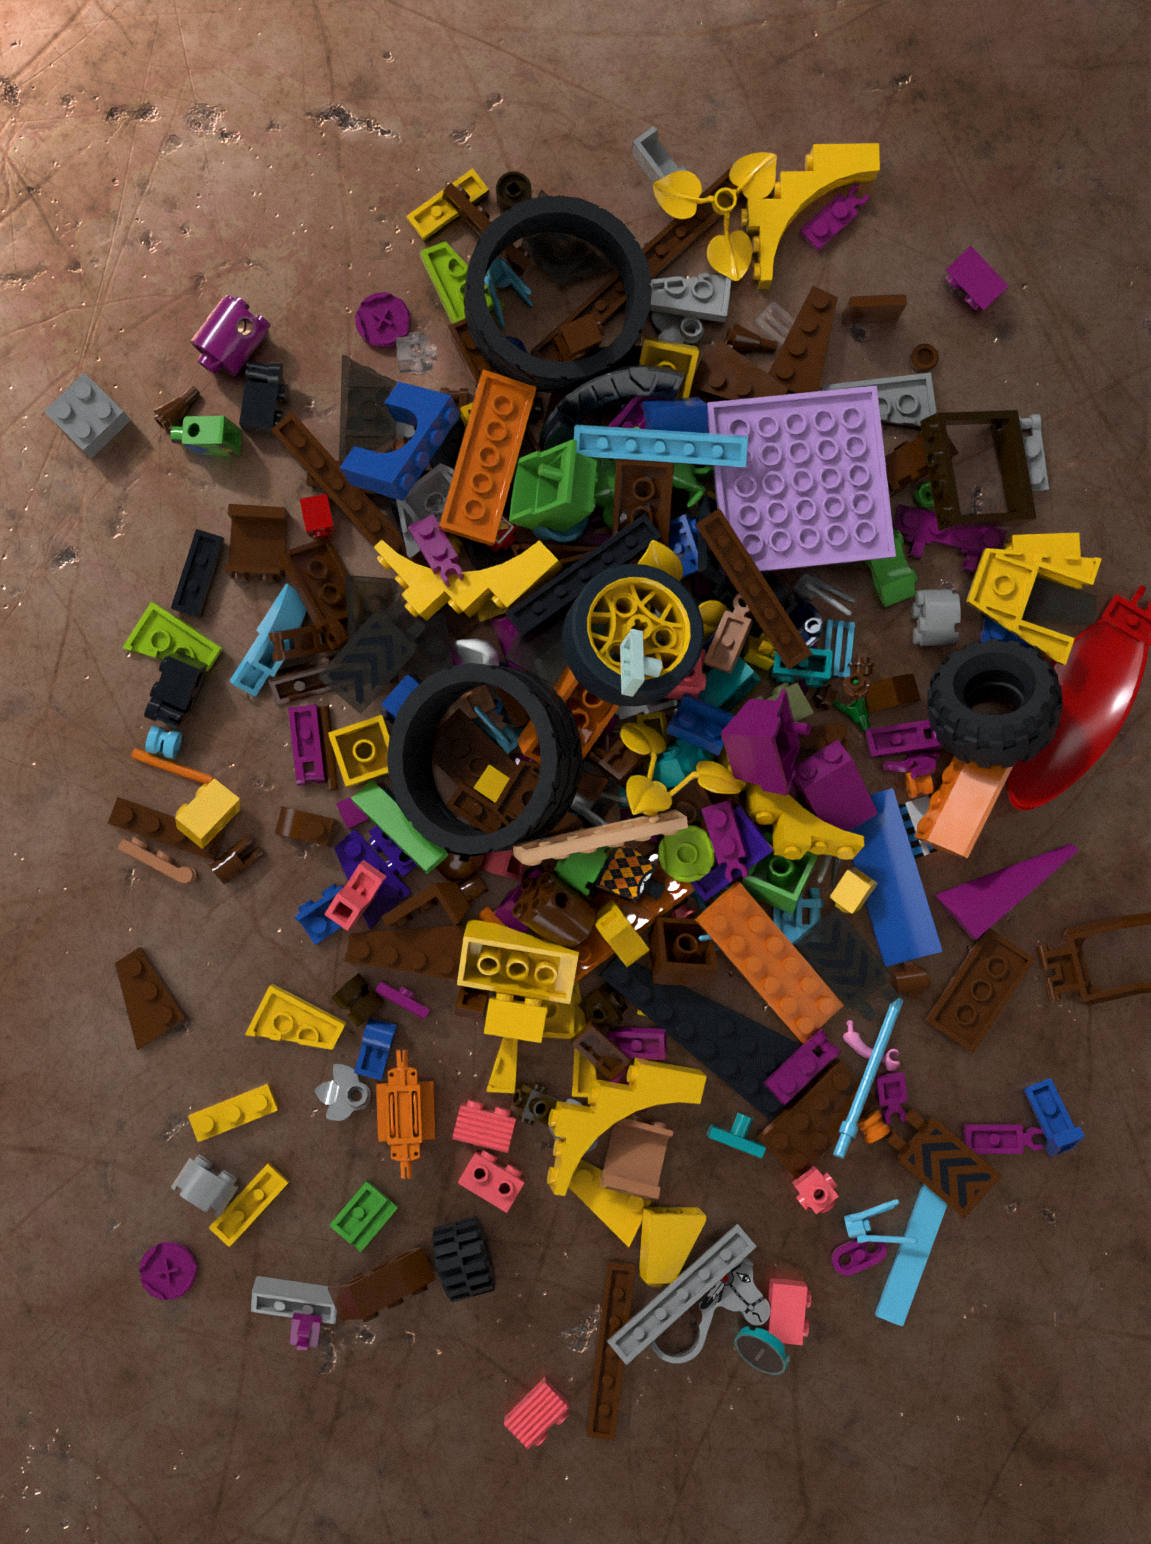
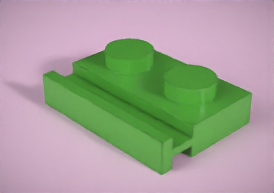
(363, 1216)

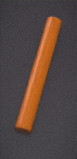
(171, 766)

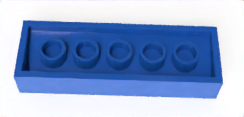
(898, 902)

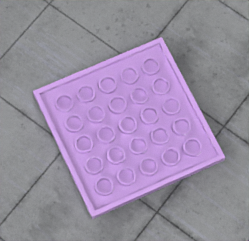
(810, 478)

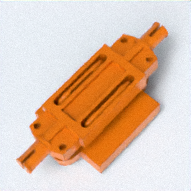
(405, 1113)

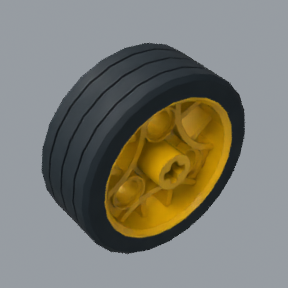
(627, 586)

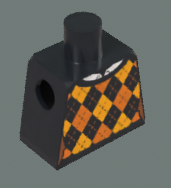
(628, 875)

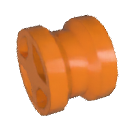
(922, 784)
(873, 1126)

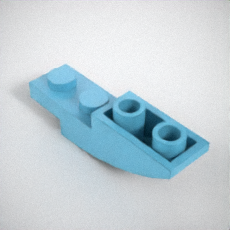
(258, 664)

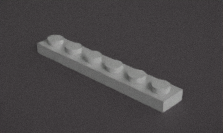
(681, 1294)

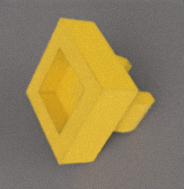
(758, 651)

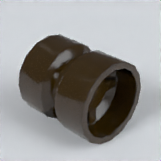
(511, 190)
(358, 999)

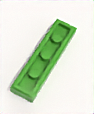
(389, 818)

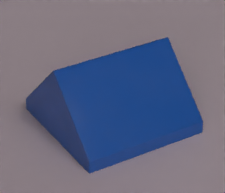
(677, 415)

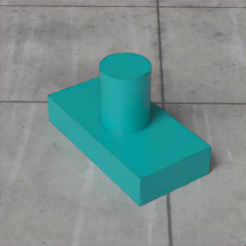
(738, 1136)

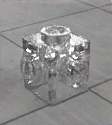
(416, 353)

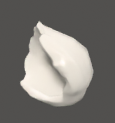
(476, 651)

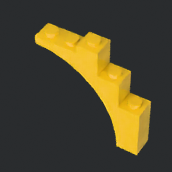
(825, 170)
(504, 583)
(793, 826)
(579, 1125)

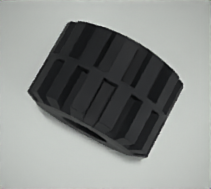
(463, 1259)

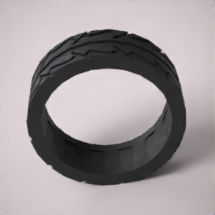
(569, 217)
(411, 759)

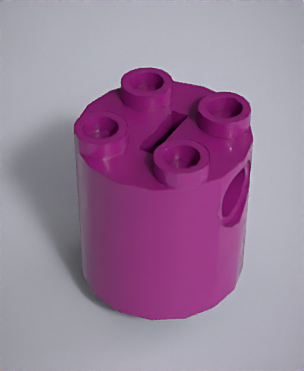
(224, 343)

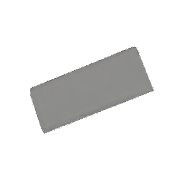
(290, 1297)

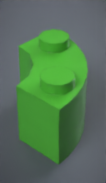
(892, 576)

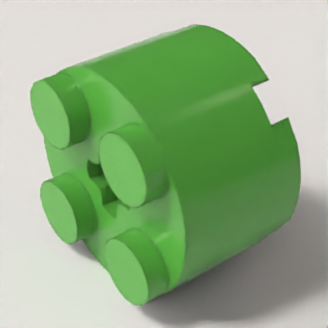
(582, 868)

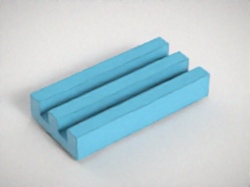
(848, 649)

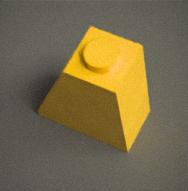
(1054, 544)
(667, 1241)

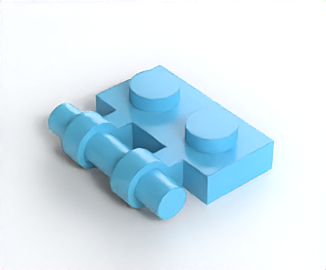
(791, 924)

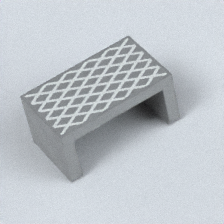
(653, 156)

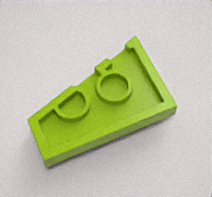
(449, 276)
(163, 633)

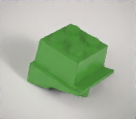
(553, 488)

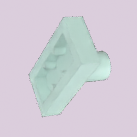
(635, 664)

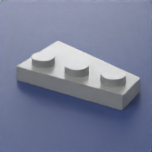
(694, 297)

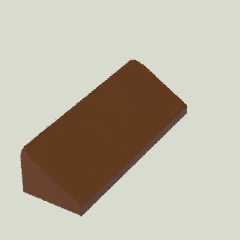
(299, 681)

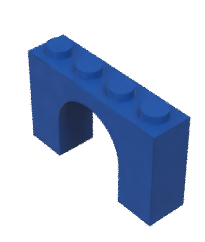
(397, 471)

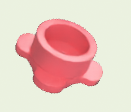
(683, 912)

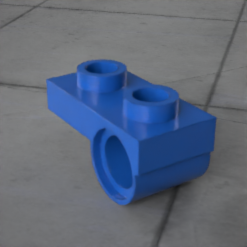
(375, 1048)

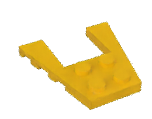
(1004, 587)
(560, 1022)

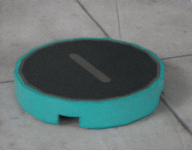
(762, 1350)

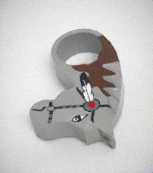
(734, 1292)

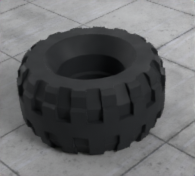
(995, 673)

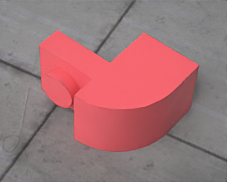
(356, 896)

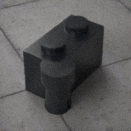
(263, 397)
(176, 689)

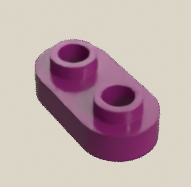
(859, 1256)

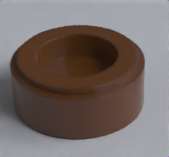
(924, 358)

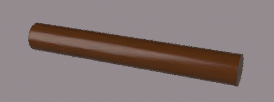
(328, 752)

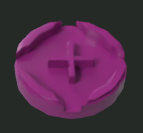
(382, 320)
(168, 1270)

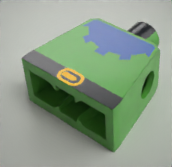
(209, 435)

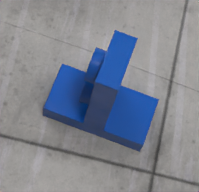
(1053, 1118)

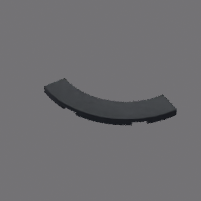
(617, 383)

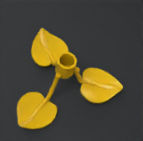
(679, 198)
(665, 559)
(653, 797)

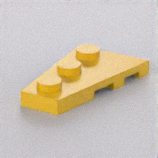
(294, 1020)
(617, 1210)

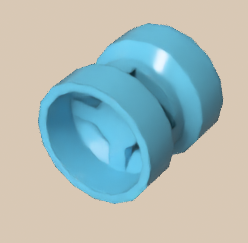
(163, 742)

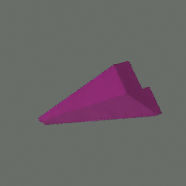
(988, 898)

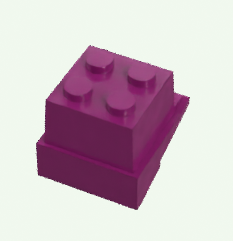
(764, 743)

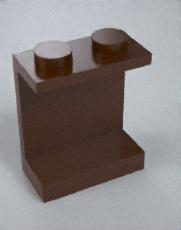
(256, 542)

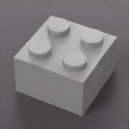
(87, 415)

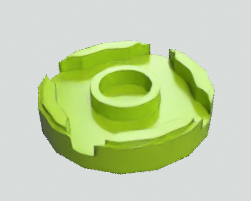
(687, 854)

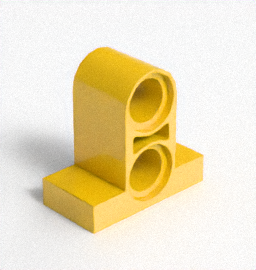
(620, 933)

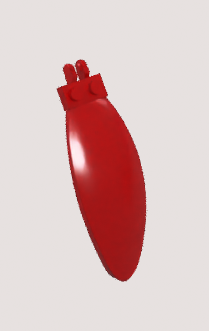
(1096, 697)

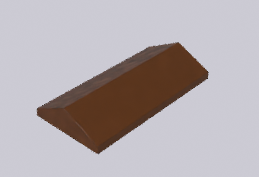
(640, 490)

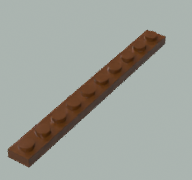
(658, 253)
(354, 502)

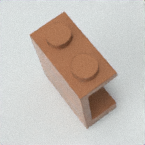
(635, 1157)

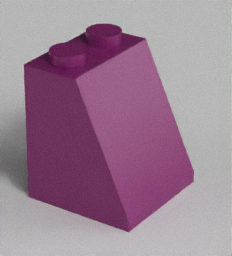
(833, 788)

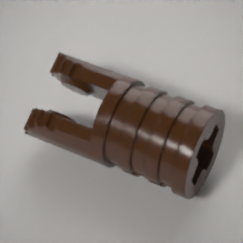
(231, 863)

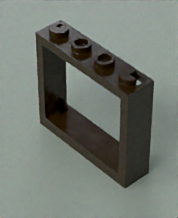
(1012, 467)

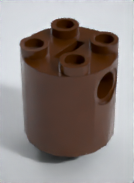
(555, 910)

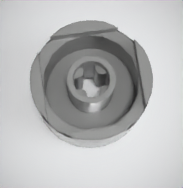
(936, 617)
(205, 1185)

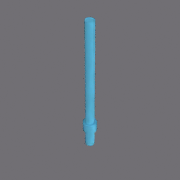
(849, 1127)

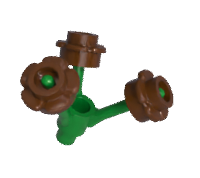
(855, 687)

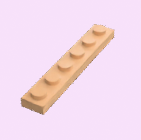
(608, 835)

